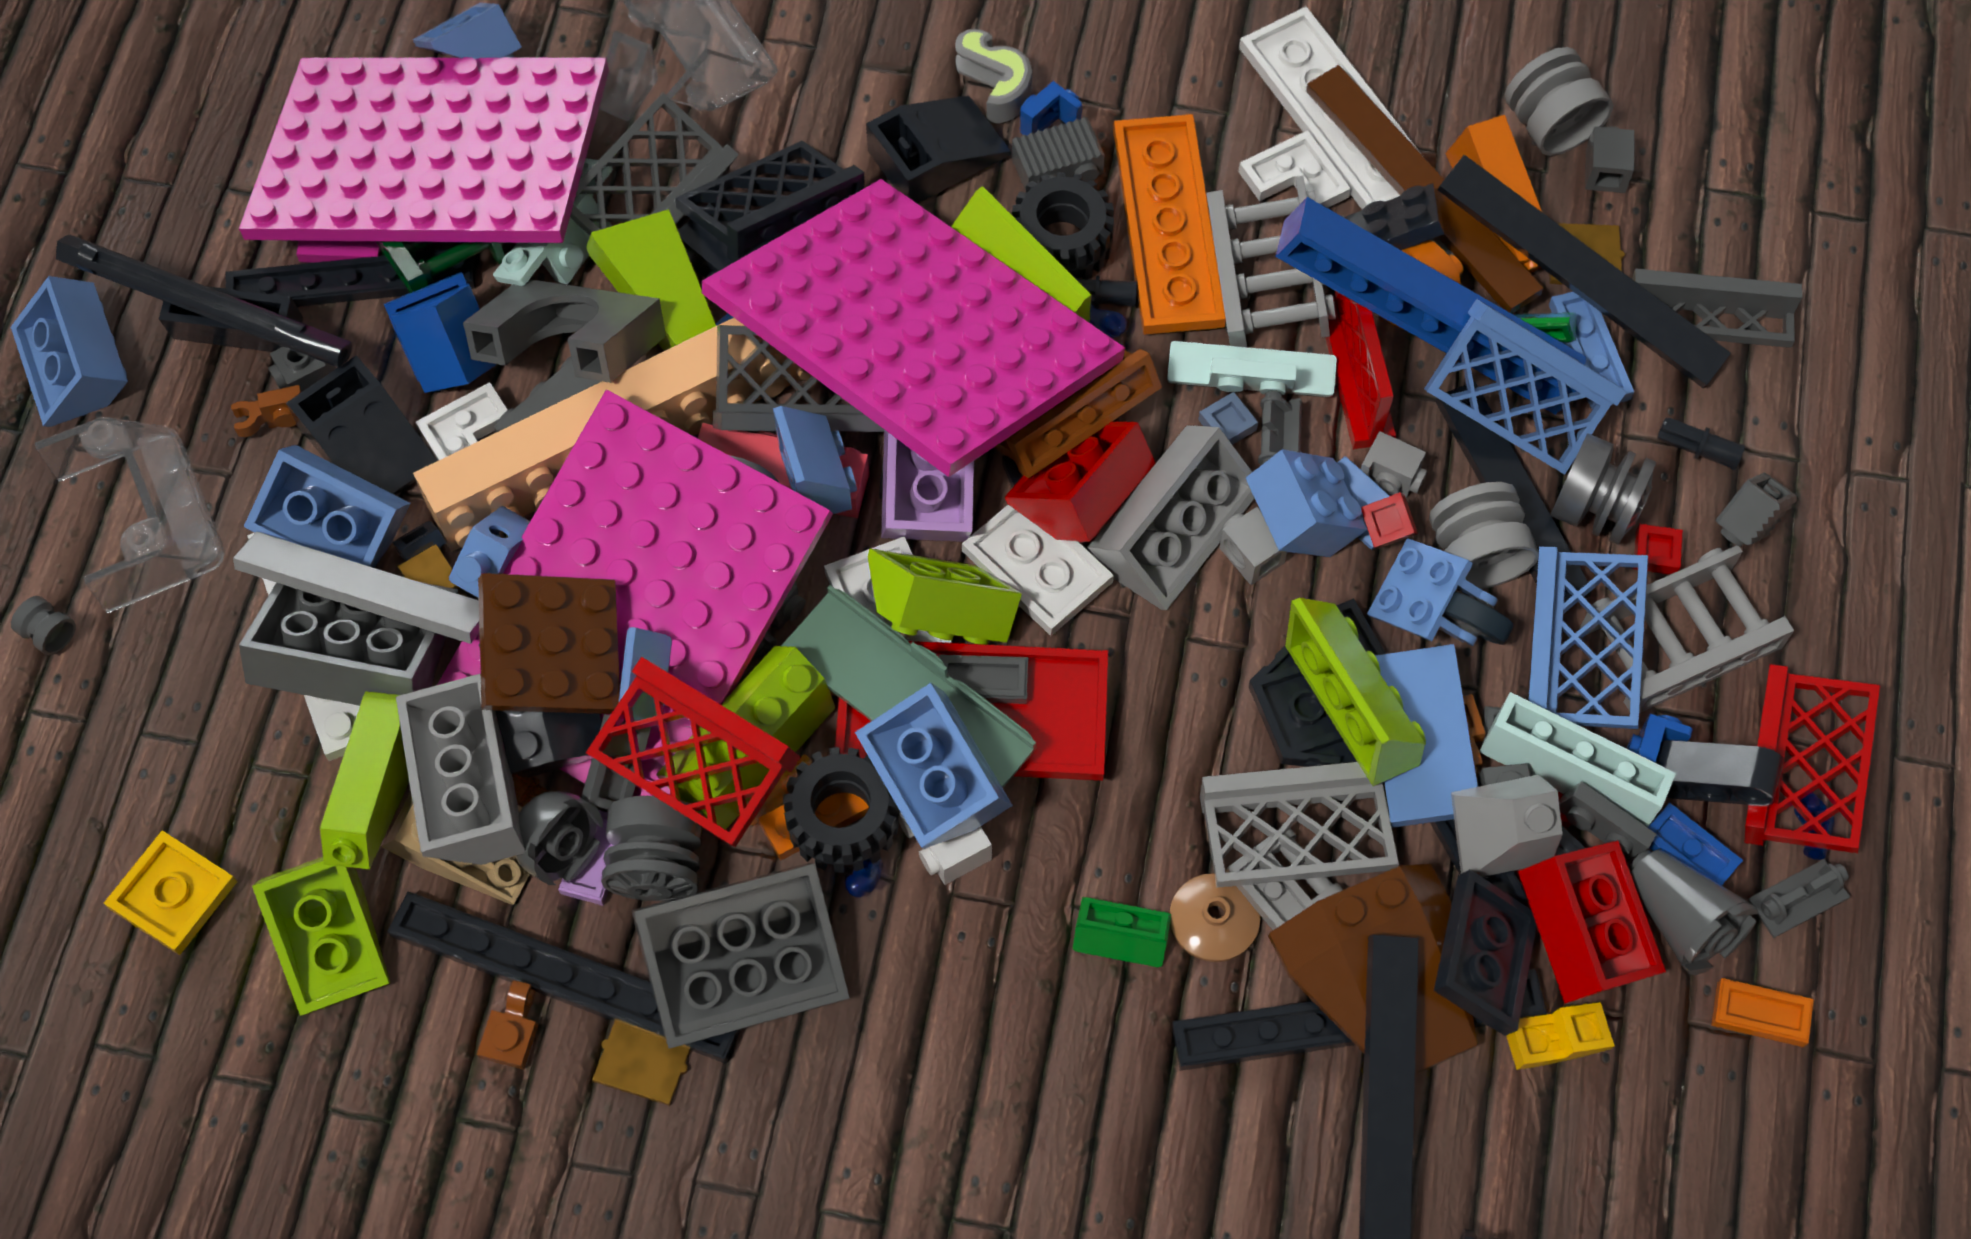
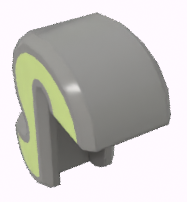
(999, 67)

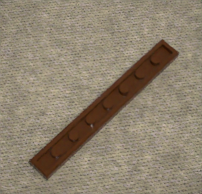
(1405, 167)

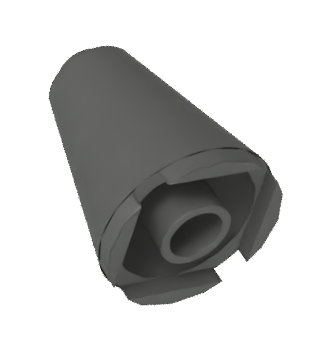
(1691, 909)

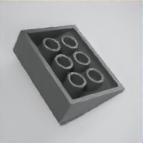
(335, 649)
(740, 954)

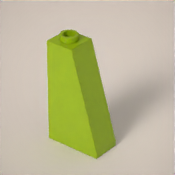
(651, 261)
(366, 785)

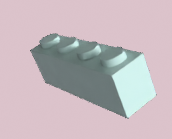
(1571, 754)

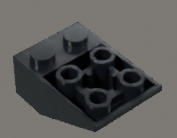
(933, 145)
(360, 427)

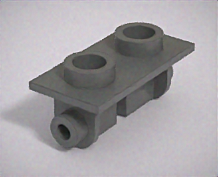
(1279, 425)
(1801, 897)

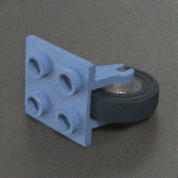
(1423, 598)

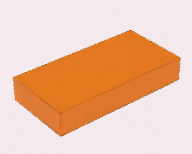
(1762, 1012)

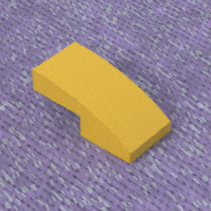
(1560, 1036)

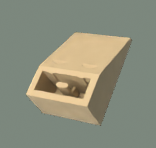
(497, 879)

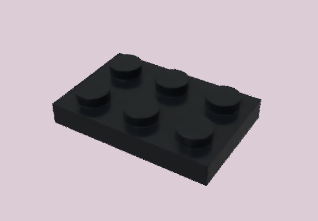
(1404, 219)
(1486, 953)

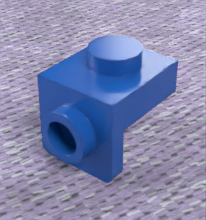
(1046, 107)
(1656, 730)

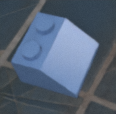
(813, 459)

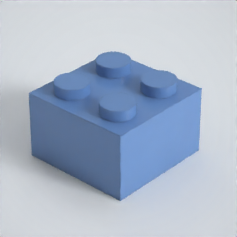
(1306, 503)

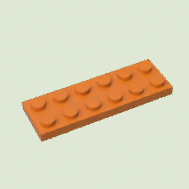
(1169, 224)

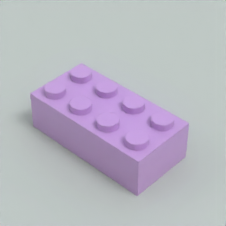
(922, 499)

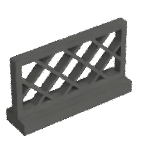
(704, 170)
(760, 416)

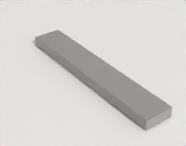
(360, 586)

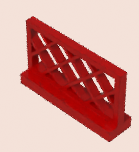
(1360, 372)
(710, 716)
(1774, 735)

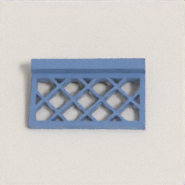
(1542, 355)
(1549, 627)

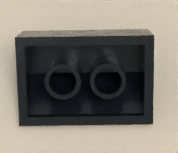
(546, 740)

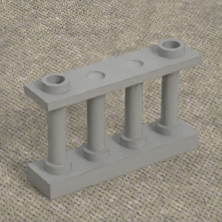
(1237, 286)
(1722, 653)

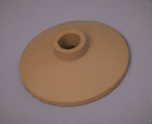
(1211, 937)

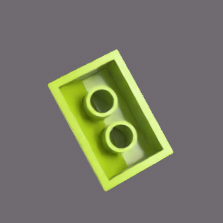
(941, 597)

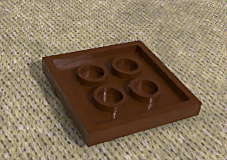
(548, 644)

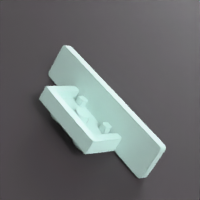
(559, 259)
(1251, 369)

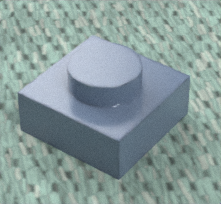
(1230, 417)

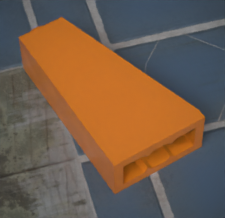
(1495, 150)

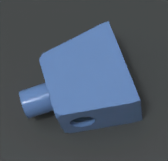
(486, 550)

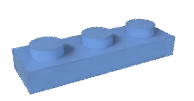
(1593, 341)

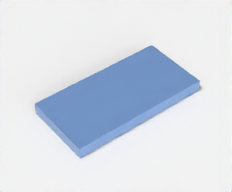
(1434, 699)

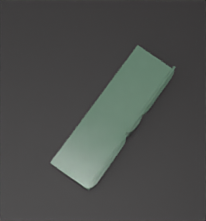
(879, 668)

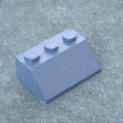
(68, 351)
(325, 508)
(933, 767)

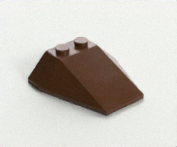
(1328, 951)

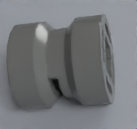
(39, 622)

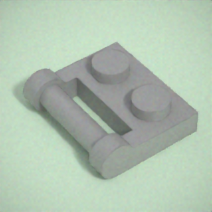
(1284, 899)

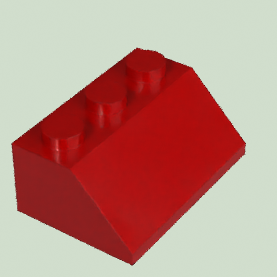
(1085, 484)
(1591, 921)

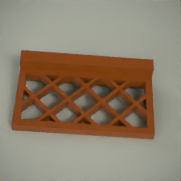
(1082, 413)

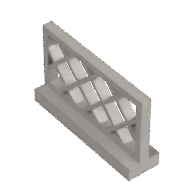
(1283, 790)

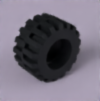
(1074, 203)
(839, 845)

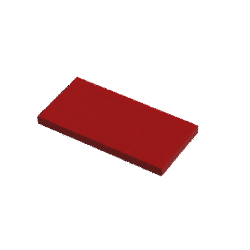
(1061, 713)

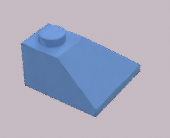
(473, 33)

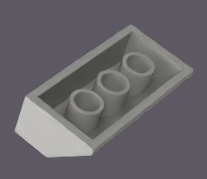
(1175, 515)
(459, 775)

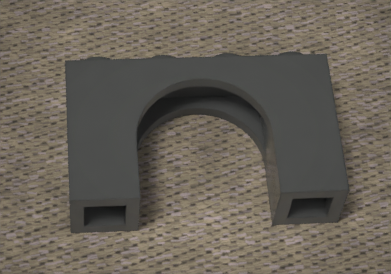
(608, 326)

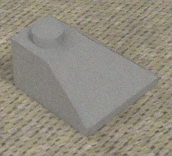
(1506, 825)

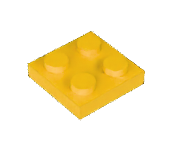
(170, 892)

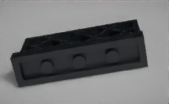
(779, 212)

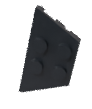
(1295, 716)

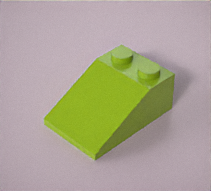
(322, 933)

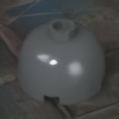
(558, 836)

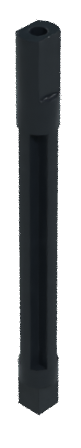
(203, 300)

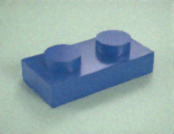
(1692, 845)

